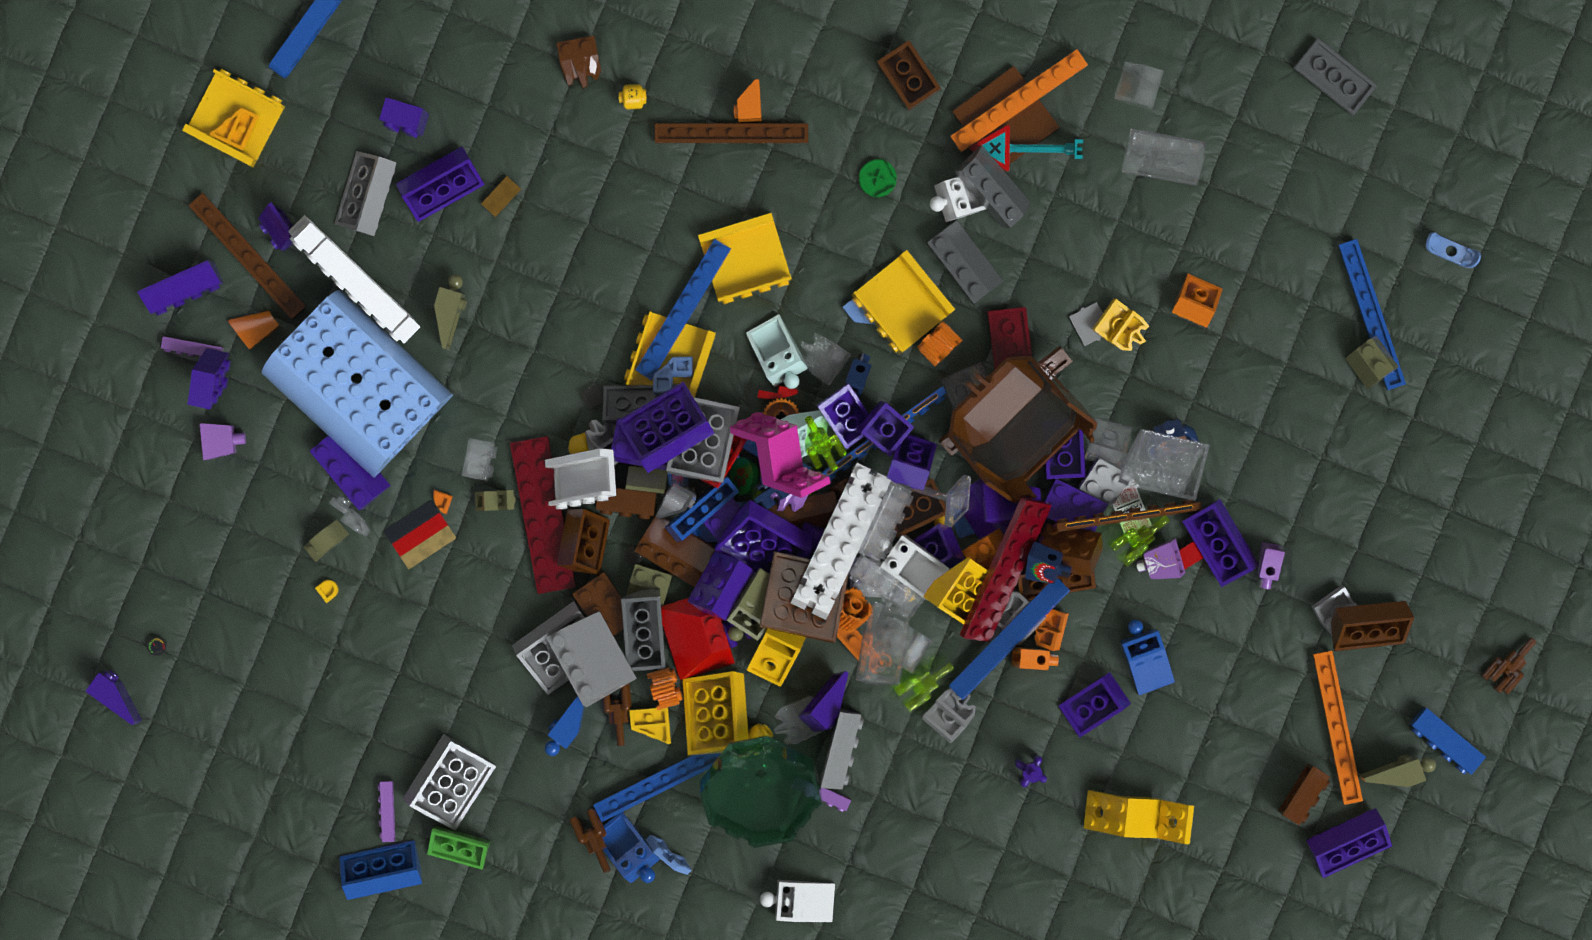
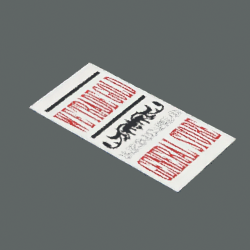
(1130, 499)

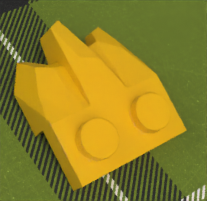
(1120, 326)

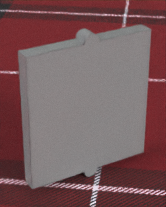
(1084, 322)

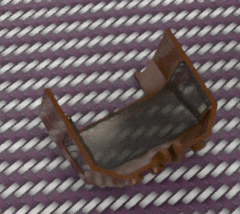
(1016, 424)

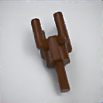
(1509, 667)
(618, 711)
(592, 837)

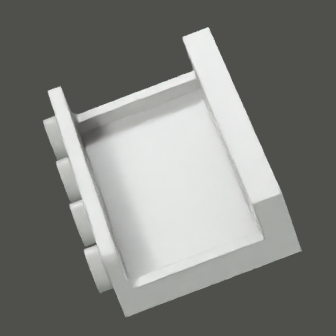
(583, 478)

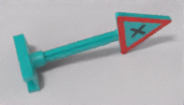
(999, 147)

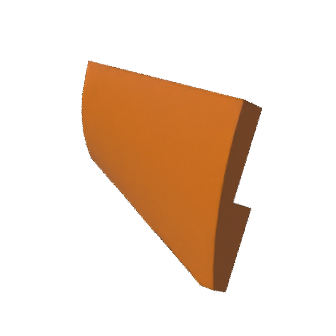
(254, 327)
(1051, 630)

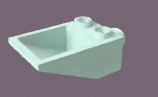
(777, 352)
(803, 429)

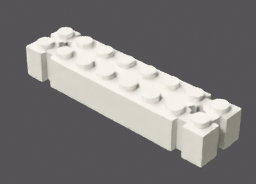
(350, 276)
(841, 541)

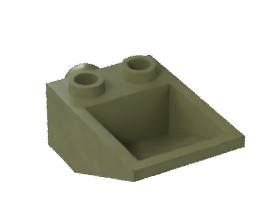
(448, 309)
(750, 606)
(1404, 772)

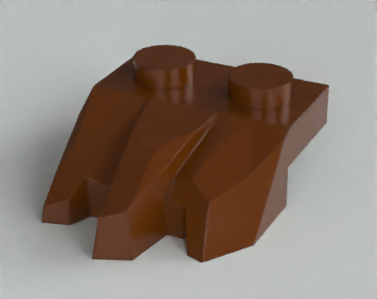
(579, 60)

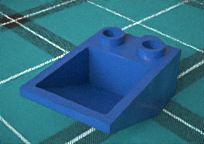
(1146, 661)
(565, 729)
(629, 850)

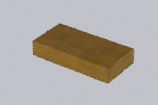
(501, 196)

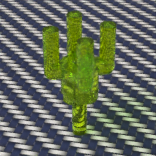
(822, 445)
(1138, 540)
(922, 686)

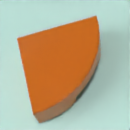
(442, 501)

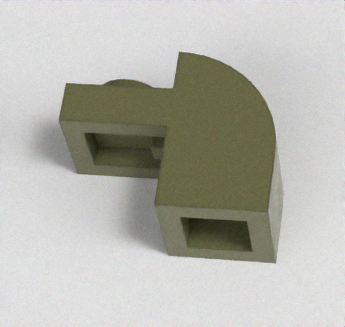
(494, 500)
(326, 540)

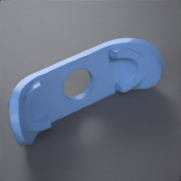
(1464, 256)

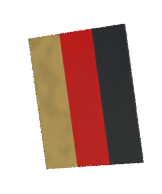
(420, 534)

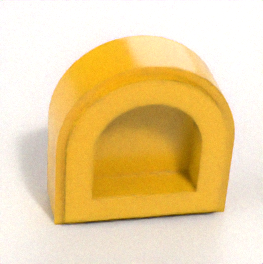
(328, 590)

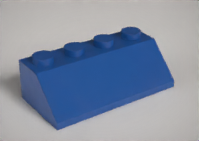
(380, 870)

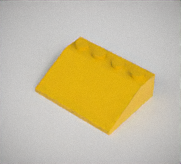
(957, 589)
(714, 712)

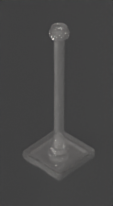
(956, 498)

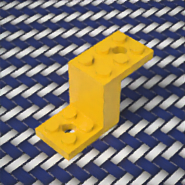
(779, 649)
(1138, 817)

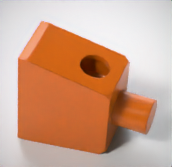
(1027, 658)

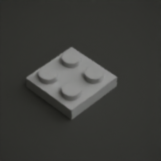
(1102, 481)

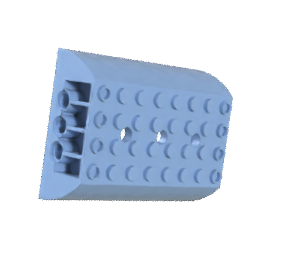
(351, 410)

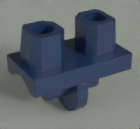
(765, 497)

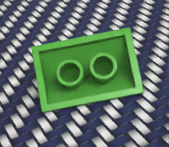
(458, 847)

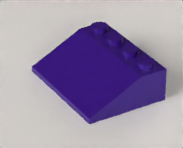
(665, 427)
(758, 533)

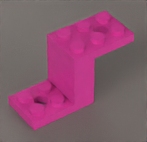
(779, 454)

